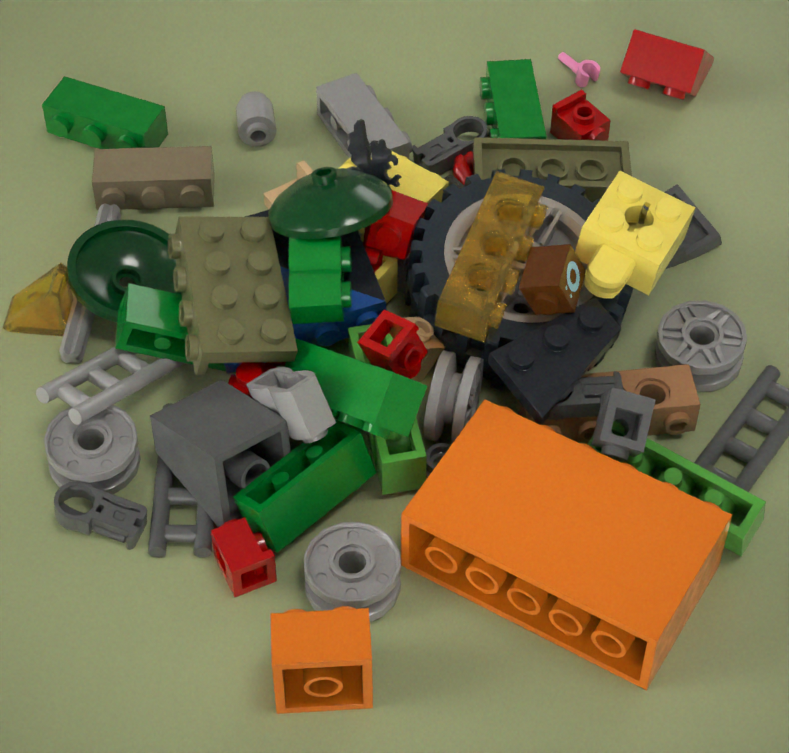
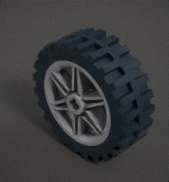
(442, 236)

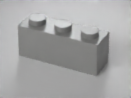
(349, 100)

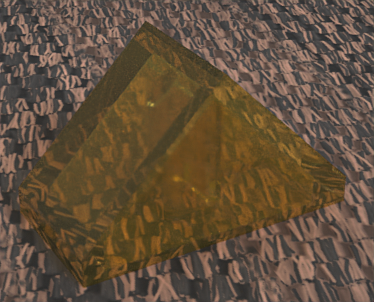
(42, 305)

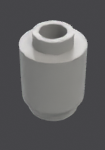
(255, 119)

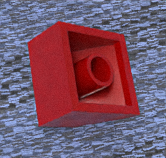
(666, 64)

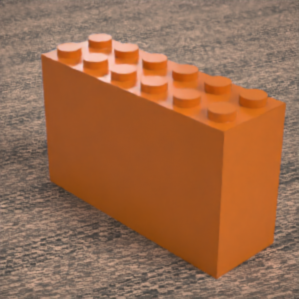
(564, 541)

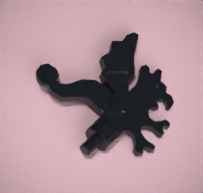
(381, 155)

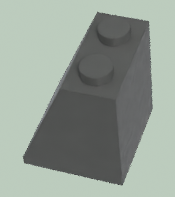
(219, 445)

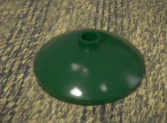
(330, 204)
(118, 255)

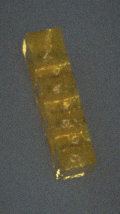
(475, 311)

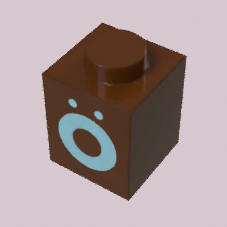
(552, 279)

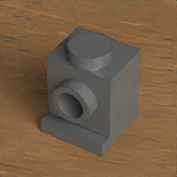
(633, 413)

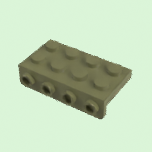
(579, 162)
(230, 291)

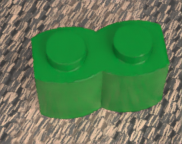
(317, 280)

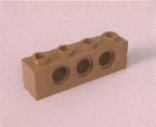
(674, 408)

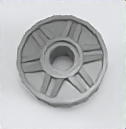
(706, 339)
(452, 395)
(94, 452)
(356, 549)

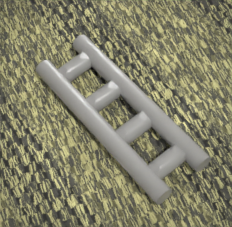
(113, 389)

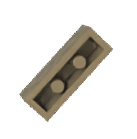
(154, 177)

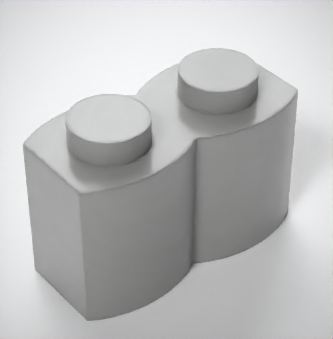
(295, 398)

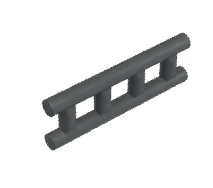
(746, 413)
(160, 529)

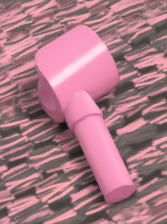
(582, 70)

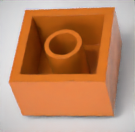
(321, 660)

